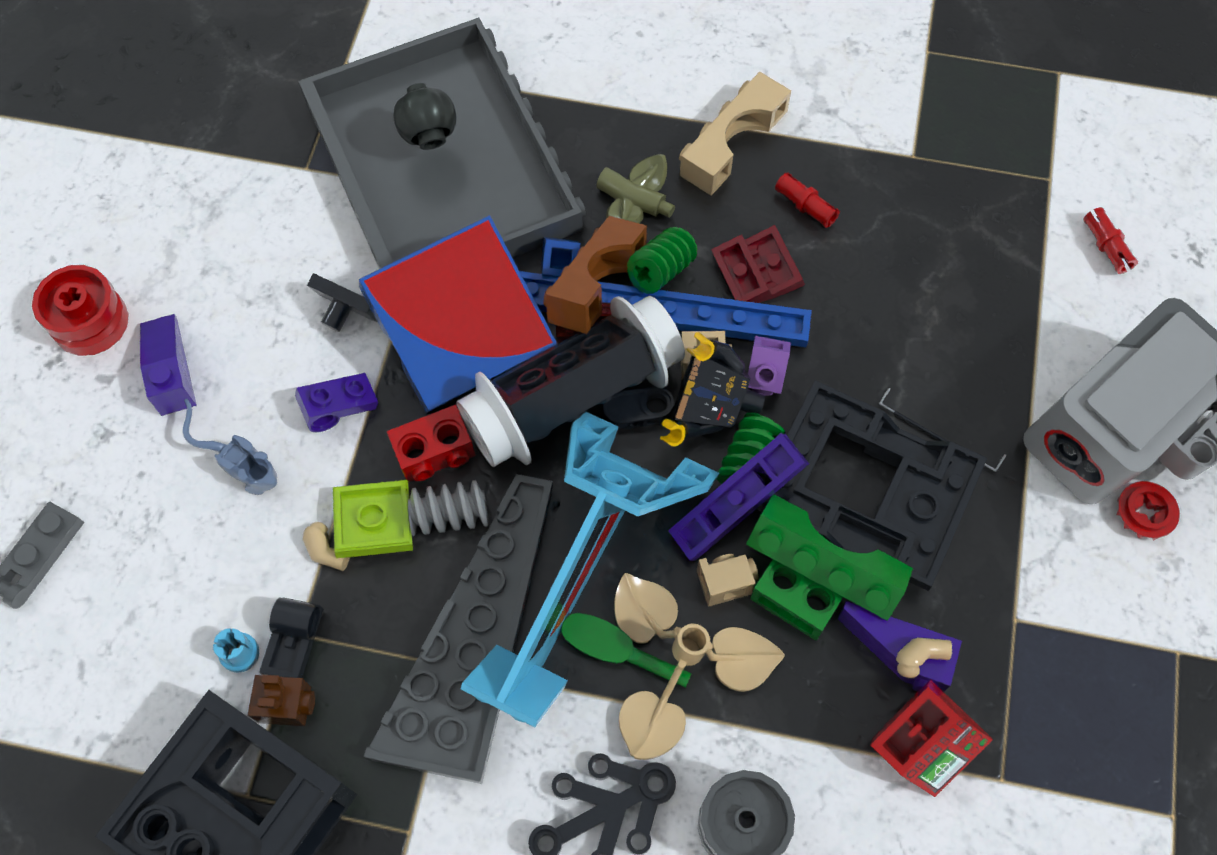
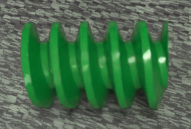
(661, 259)
(753, 435)

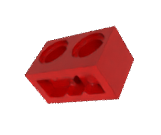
(428, 435)

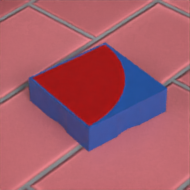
(457, 313)

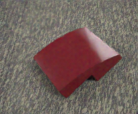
(758, 266)

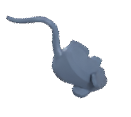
(238, 459)

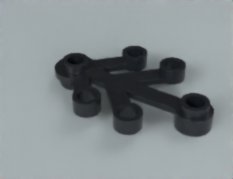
(610, 806)

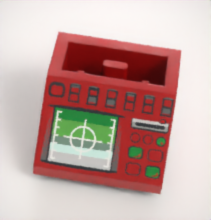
(930, 739)

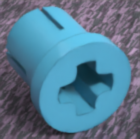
(240, 658)

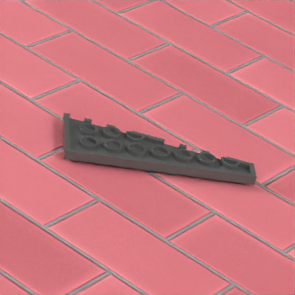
(432, 720)

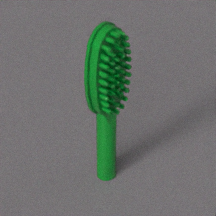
(611, 644)

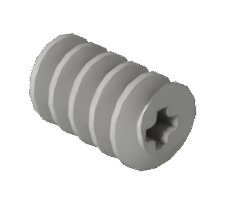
(447, 508)

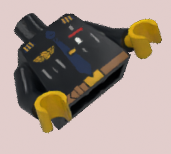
(711, 392)

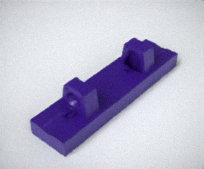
(738, 497)

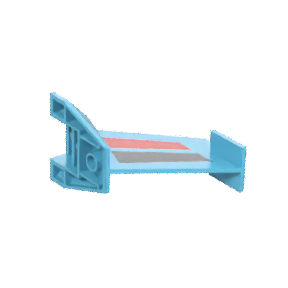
(518, 681)

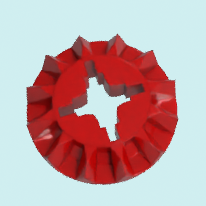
(1154, 498)

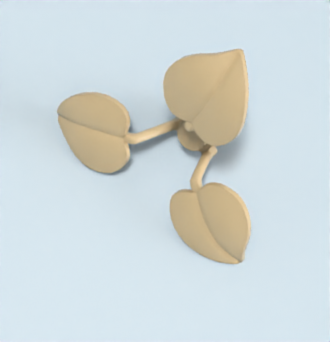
(742, 664)

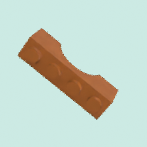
(576, 295)

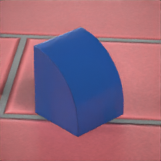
(557, 255)

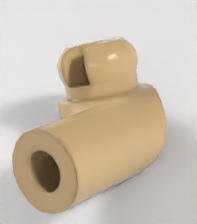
(318, 547)

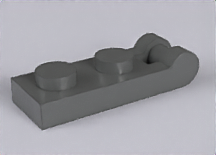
(36, 553)

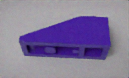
(165, 365)
(890, 636)

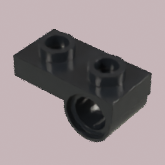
(292, 637)

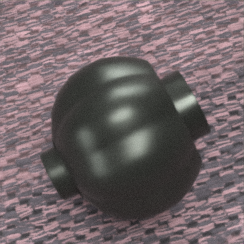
(424, 116)

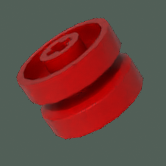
(80, 310)

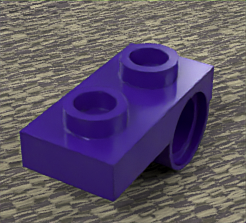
(330, 400)

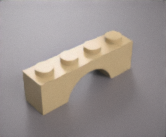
(756, 107)

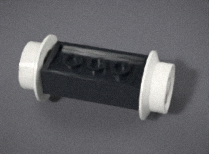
(571, 378)

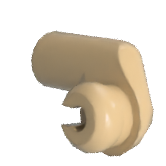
(920, 650)

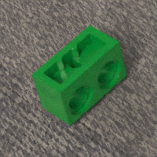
(792, 603)

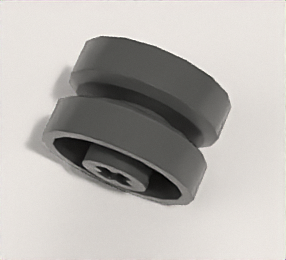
(751, 796)

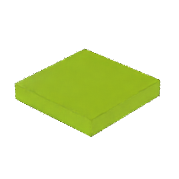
(371, 519)

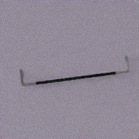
(926, 430)

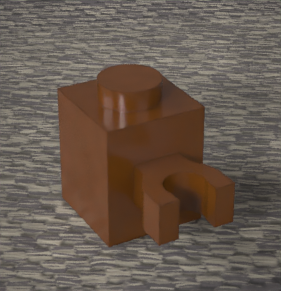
(281, 700)

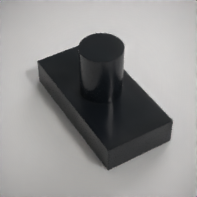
(341, 303)

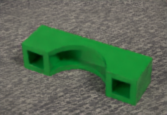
(866, 579)

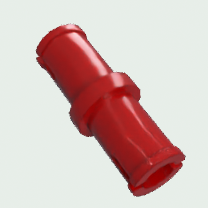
(807, 200)
(1110, 240)

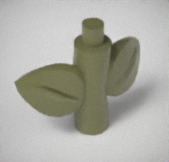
(639, 191)

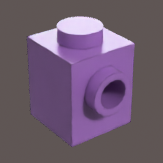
(768, 365)

